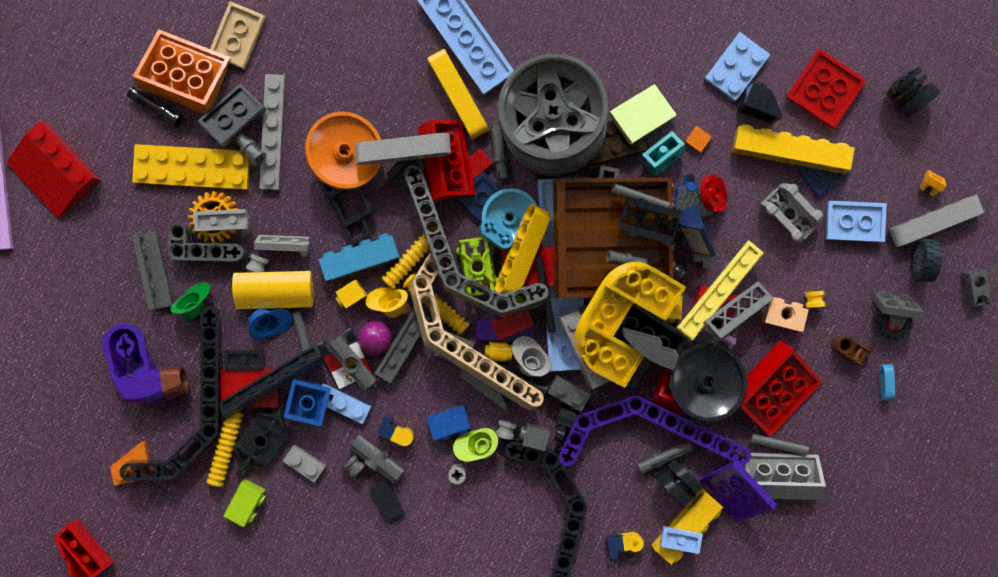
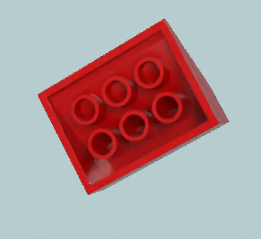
(51, 168)
(777, 388)

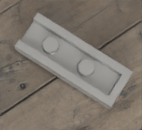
(221, 220)
(283, 243)

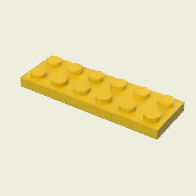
(191, 167)

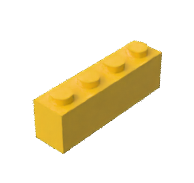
(694, 519)

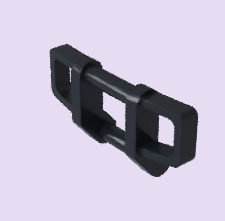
(344, 222)

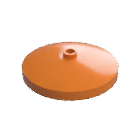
(335, 134)

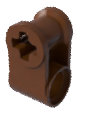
(853, 350)

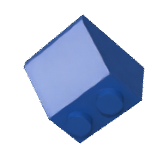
(307, 402)

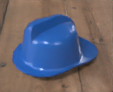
(269, 323)

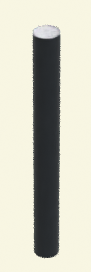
(547, 304)

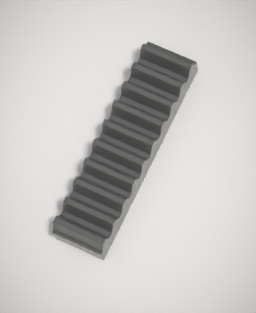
(400, 348)

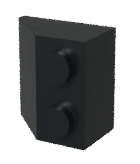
(760, 103)

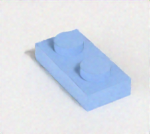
(681, 539)

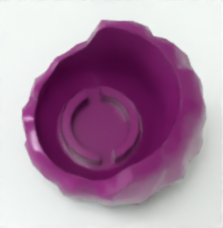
(375, 338)

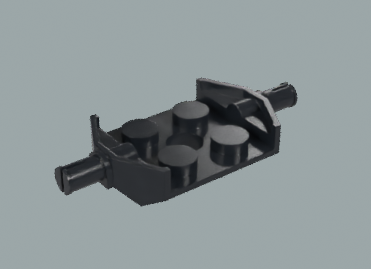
(273, 429)

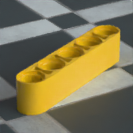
(458, 94)
(523, 249)

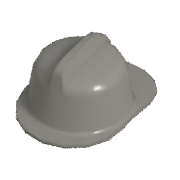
(531, 357)

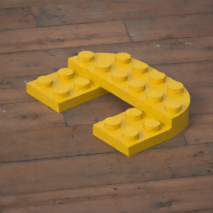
(618, 291)

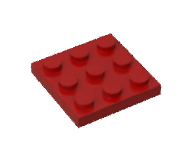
(826, 88)

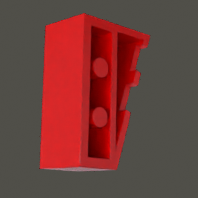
(81, 551)

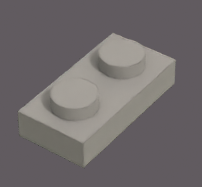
(304, 463)

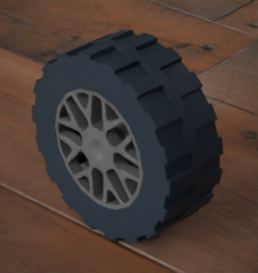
(926, 260)

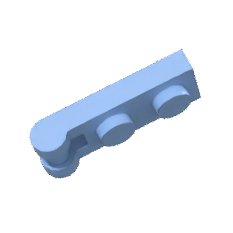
(348, 405)

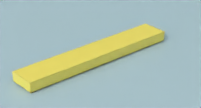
(719, 290)

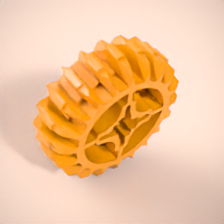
(201, 206)

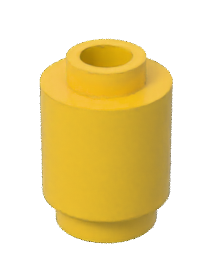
(498, 351)

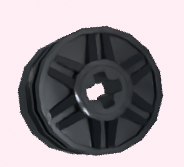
(912, 92)

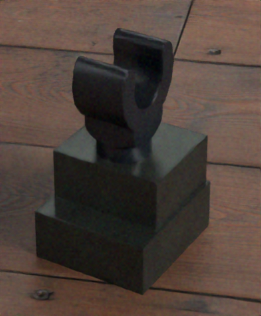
(566, 419)

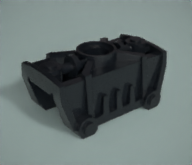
(650, 230)

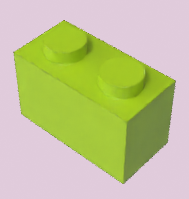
(245, 502)

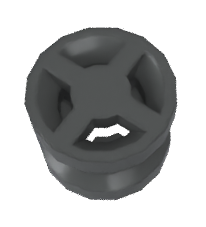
(353, 466)

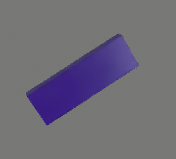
(486, 332)

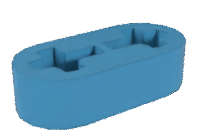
(493, 238)
(886, 382)

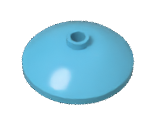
(505, 202)

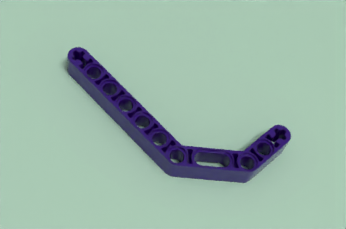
(659, 419)

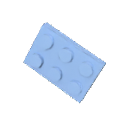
(737, 66)
(855, 221)

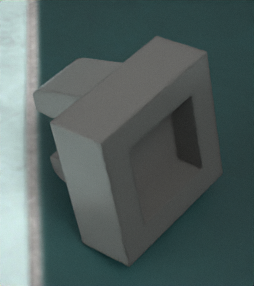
(705, 261)

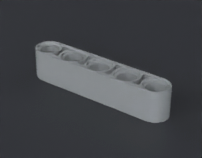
(403, 149)
(936, 220)

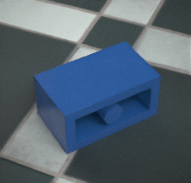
(449, 422)

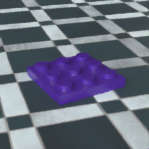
(738, 491)

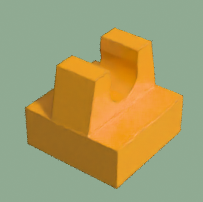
(935, 181)

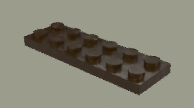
(614, 147)

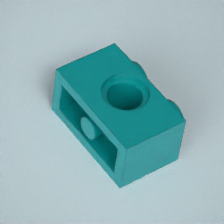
(663, 154)

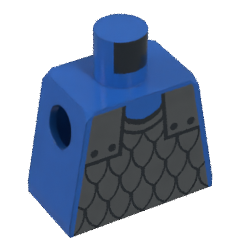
(690, 195)

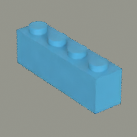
(359, 258)

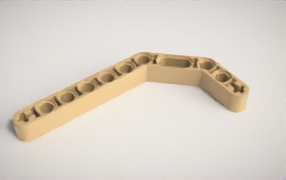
(461, 348)

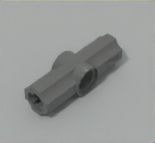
(359, 373)
(376, 458)

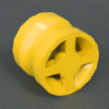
(815, 299)

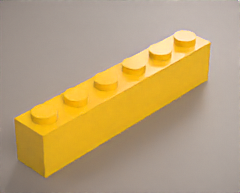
(793, 149)

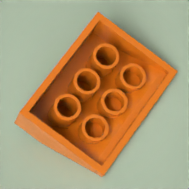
(182, 72)

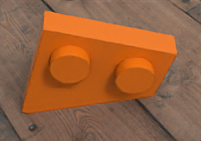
(139, 452)

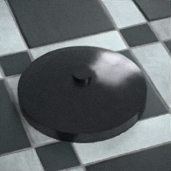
(708, 382)

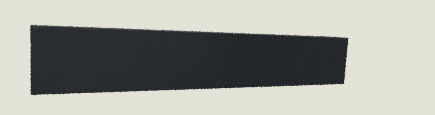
(271, 381)

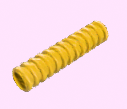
(408, 260)
(445, 312)
(224, 450)

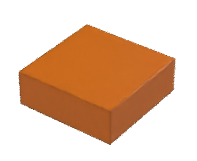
(698, 139)

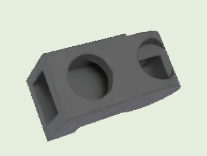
(977, 287)

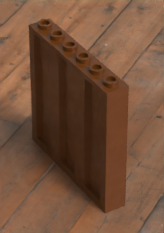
(587, 228)

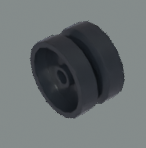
(680, 483)

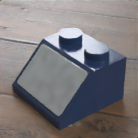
(695, 232)

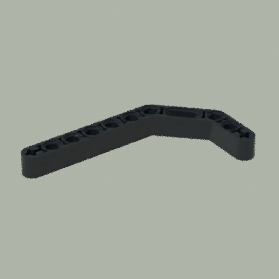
(205, 401)
(571, 514)

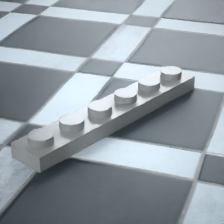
(272, 131)

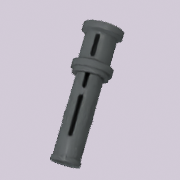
(249, 148)

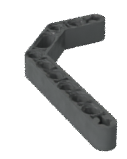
(451, 272)

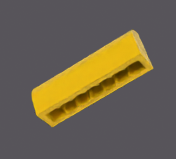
(273, 290)

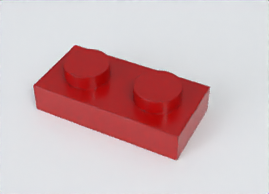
(512, 324)

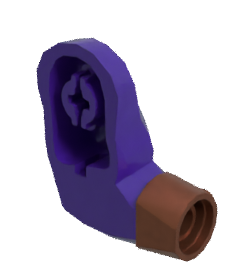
(135, 370)

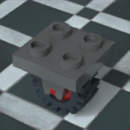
(895, 314)

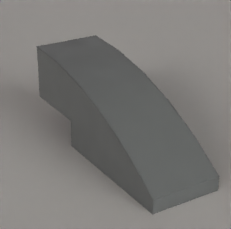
(651, 348)

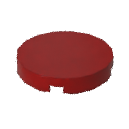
(714, 193)

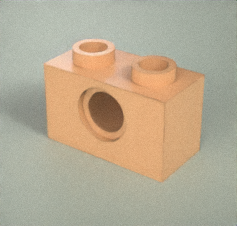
(795, 320)

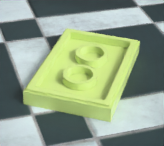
(642, 114)

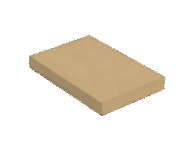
(238, 34)

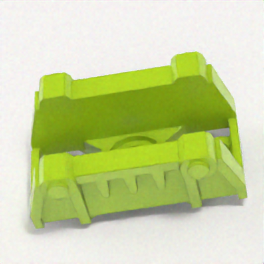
(487, 261)

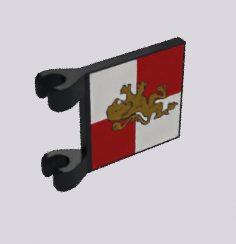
(336, 369)

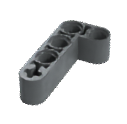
(207, 248)

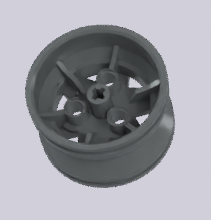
(546, 73)

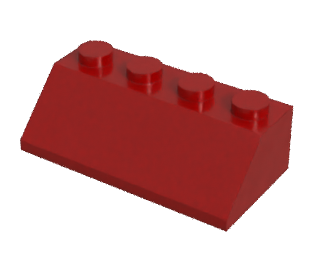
(448, 175)

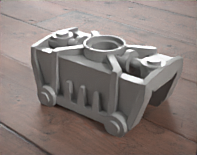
(799, 205)

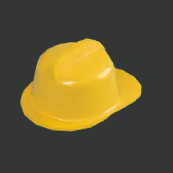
(388, 300)

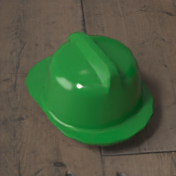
(192, 302)

